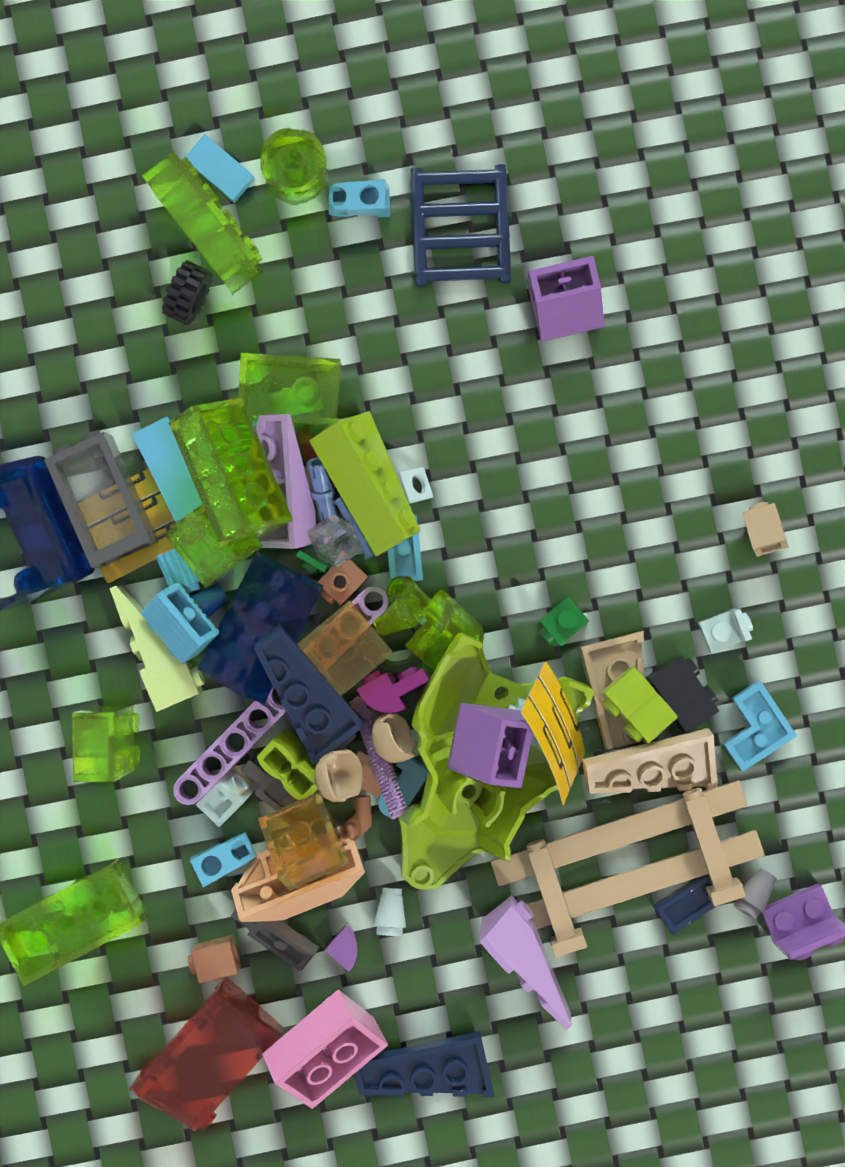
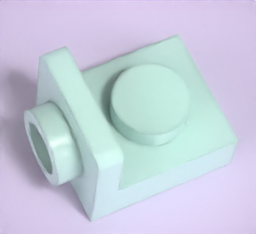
(725, 629)
(225, 797)

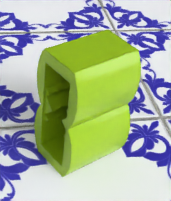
(638, 706)
(289, 761)

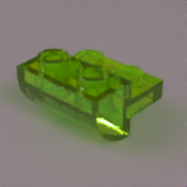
(201, 551)
(444, 621)

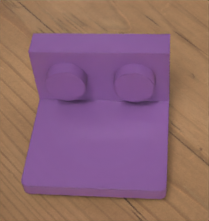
(803, 923)

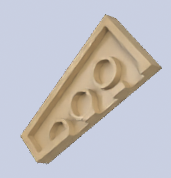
(603, 665)
(666, 763)

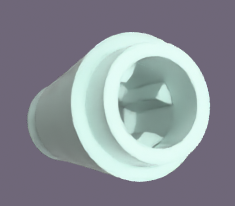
(390, 913)

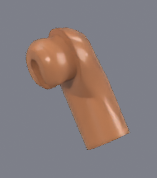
(360, 821)

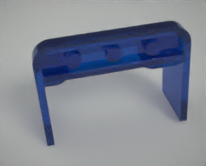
(41, 531)

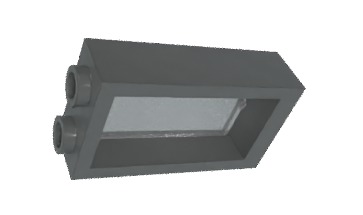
(100, 499)

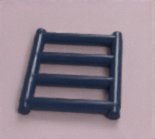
(421, 211)

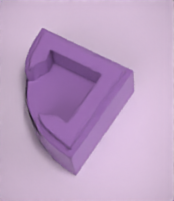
(344, 947)

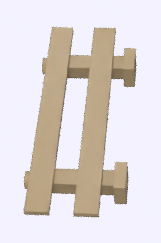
(711, 858)

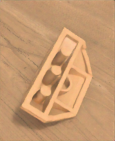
(265, 898)

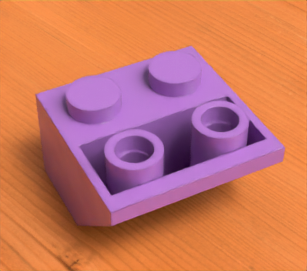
(566, 298)
(490, 744)

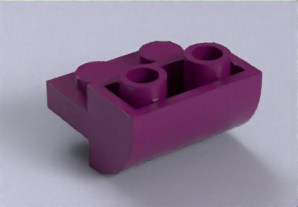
(386, 694)

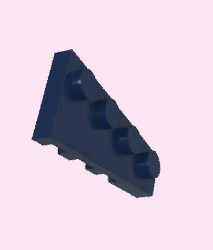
(314, 706)
(438, 1066)

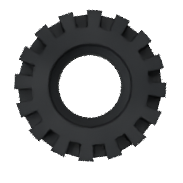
(187, 292)

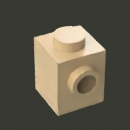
(765, 528)

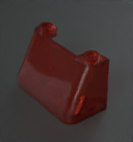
(207, 1057)

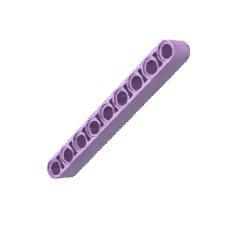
(244, 726)

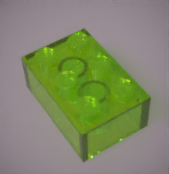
(292, 385)
(104, 743)

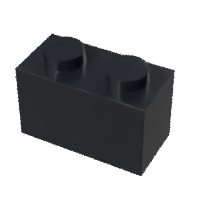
(683, 692)

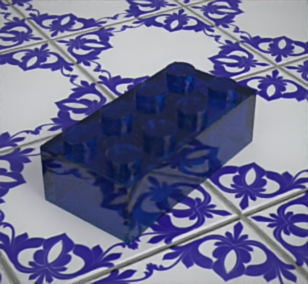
(265, 598)

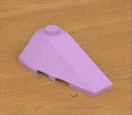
(284, 456)
(516, 945)

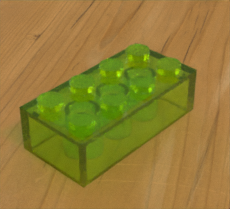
(199, 217)
(230, 471)
(71, 922)

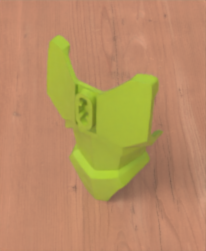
(456, 811)

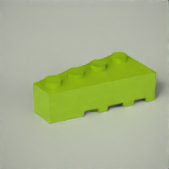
(366, 481)

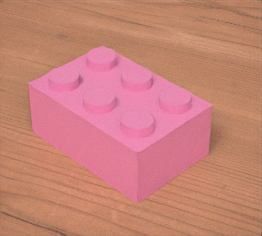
(324, 1049)

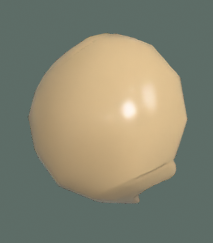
(393, 738)
(339, 775)

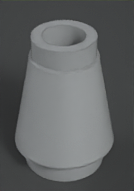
(757, 894)

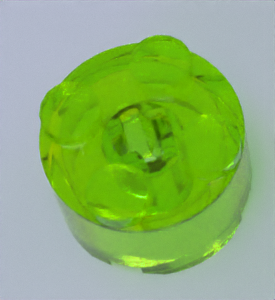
(301, 149)

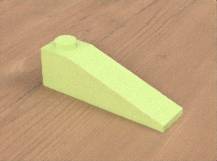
(163, 674)

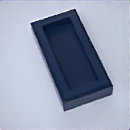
(685, 904)

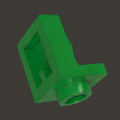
(562, 622)

